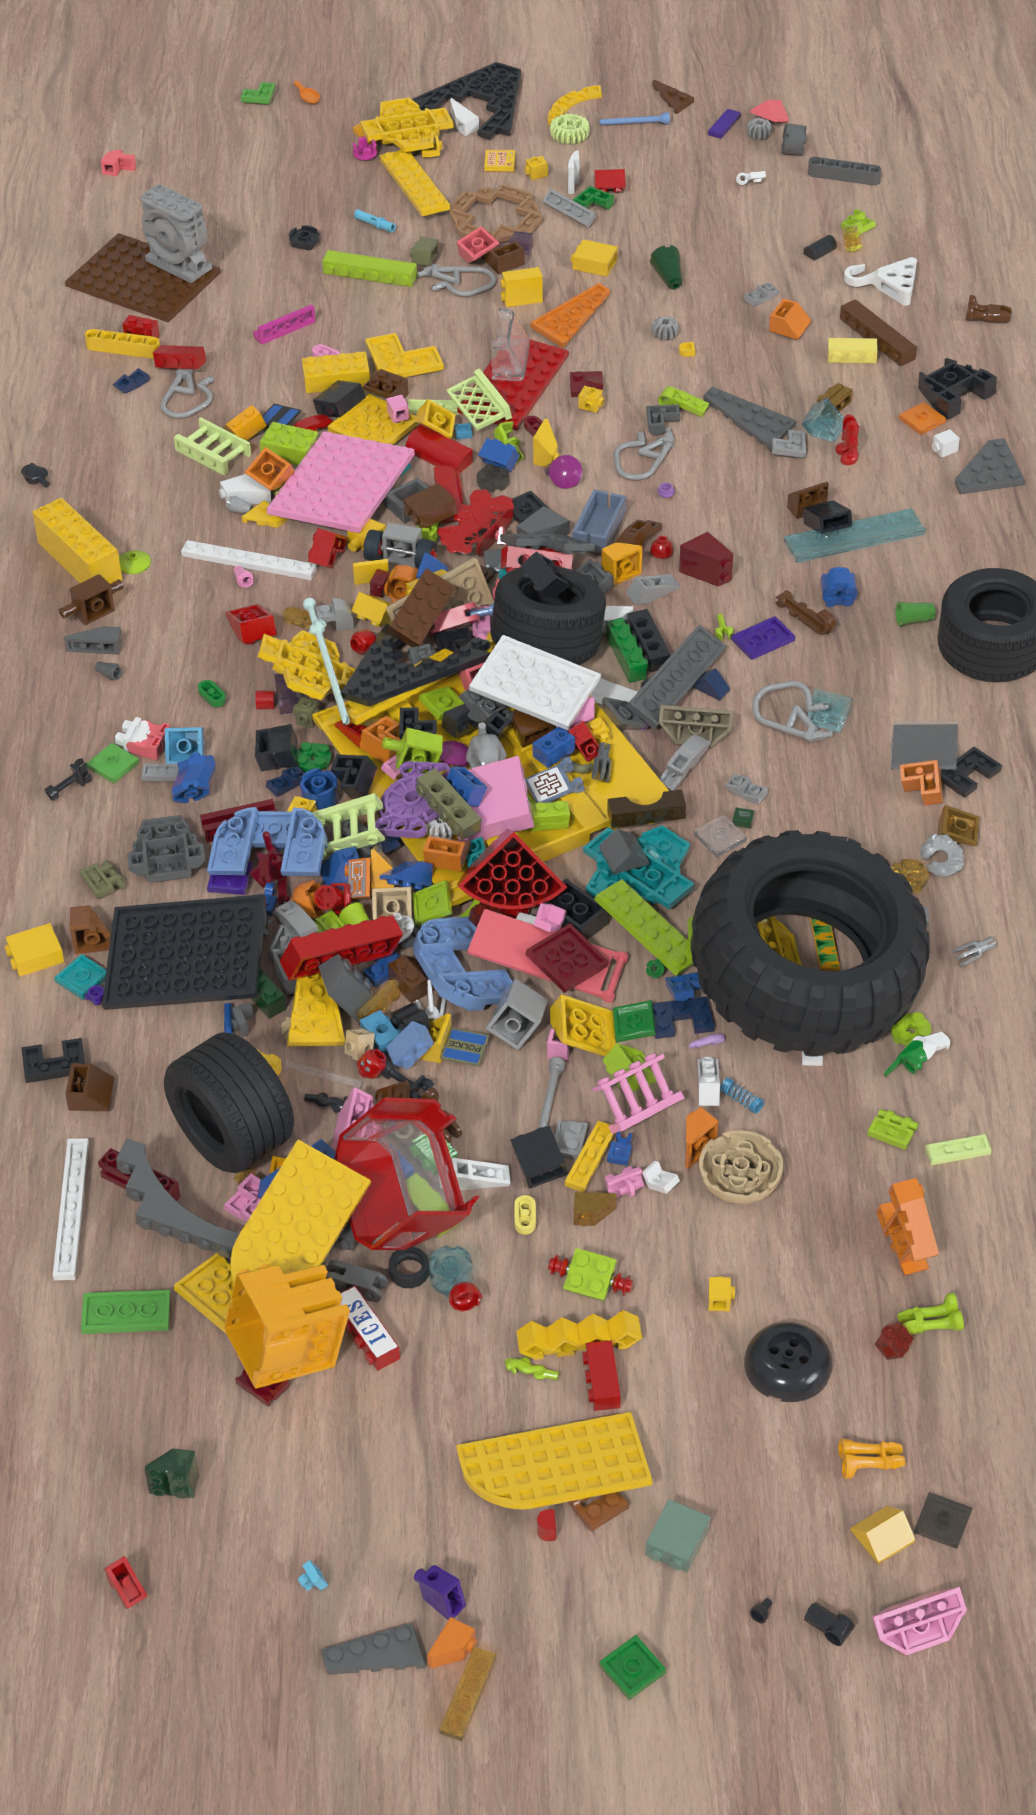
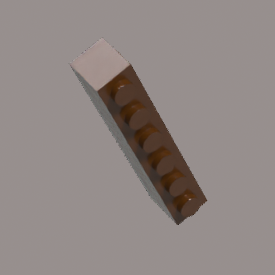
(872, 327)

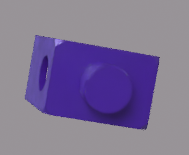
(441, 1591)

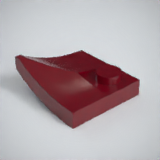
(580, 379)

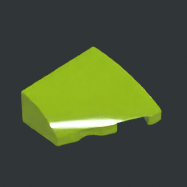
(859, 220)

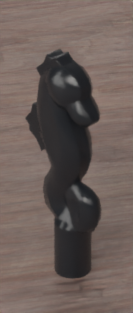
(322, 1100)

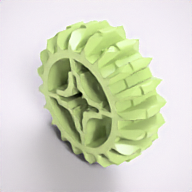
(569, 128)

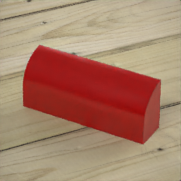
(439, 449)
(450, 480)

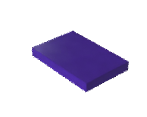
(763, 638)

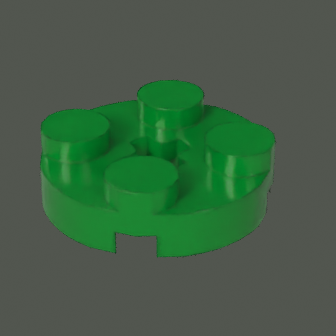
(309, 750)

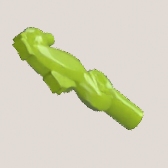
(524, 1366)

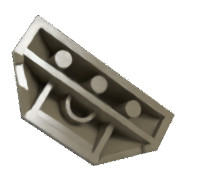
(684, 722)

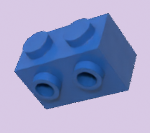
(553, 746)
(467, 785)

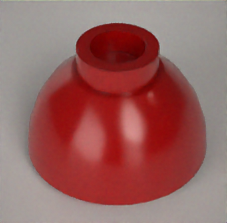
(662, 548)

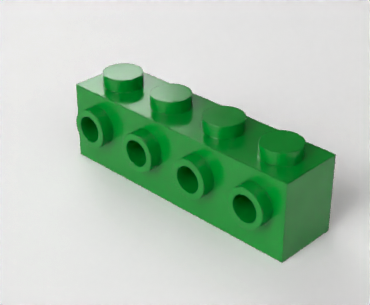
(626, 650)

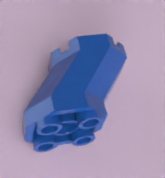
(193, 778)

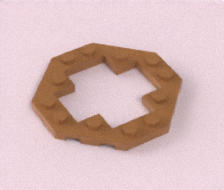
(527, 208)

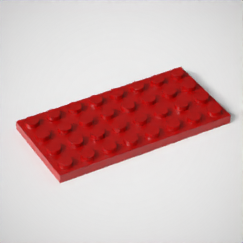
(522, 395)

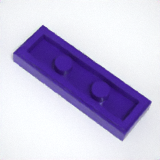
(724, 123)

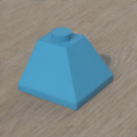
(182, 743)

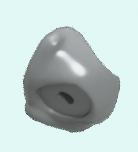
(484, 748)

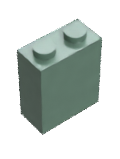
(677, 1536)

